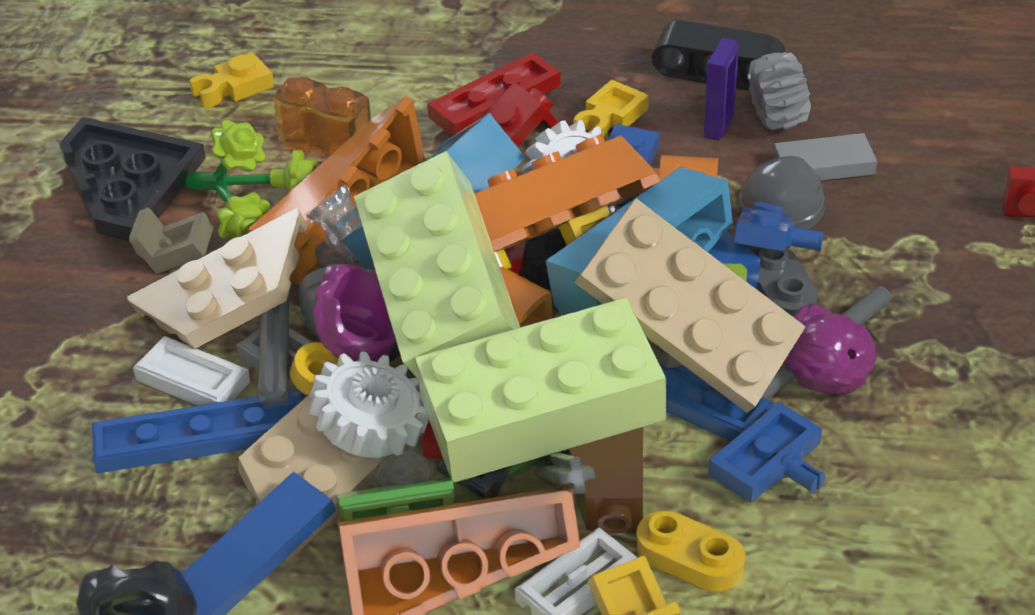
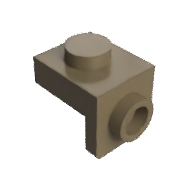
(170, 244)

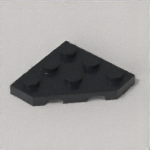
(126, 171)

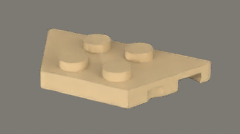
(225, 285)
(301, 448)

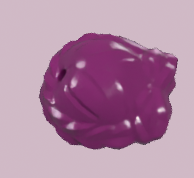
(353, 313)
(823, 351)

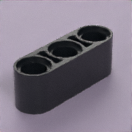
(688, 46)

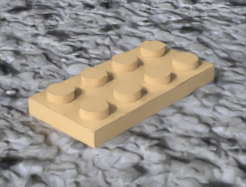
(692, 305)

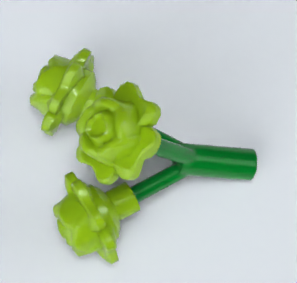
(242, 148)

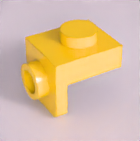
(630, 591)

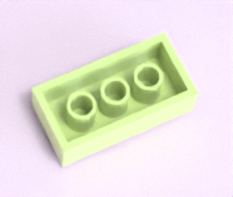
(434, 260)
(541, 389)

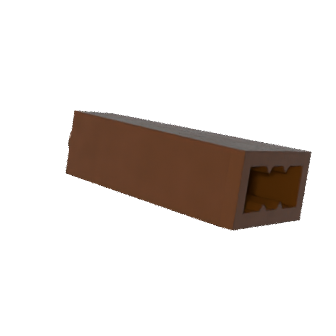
(616, 494)

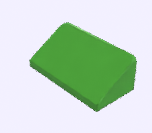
(395, 498)

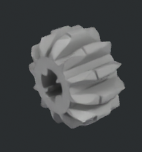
(779, 91)

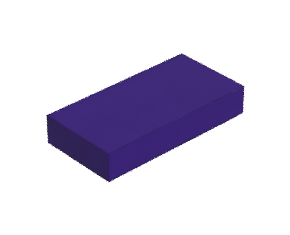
(721, 88)

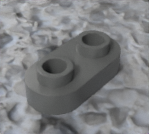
(784, 280)

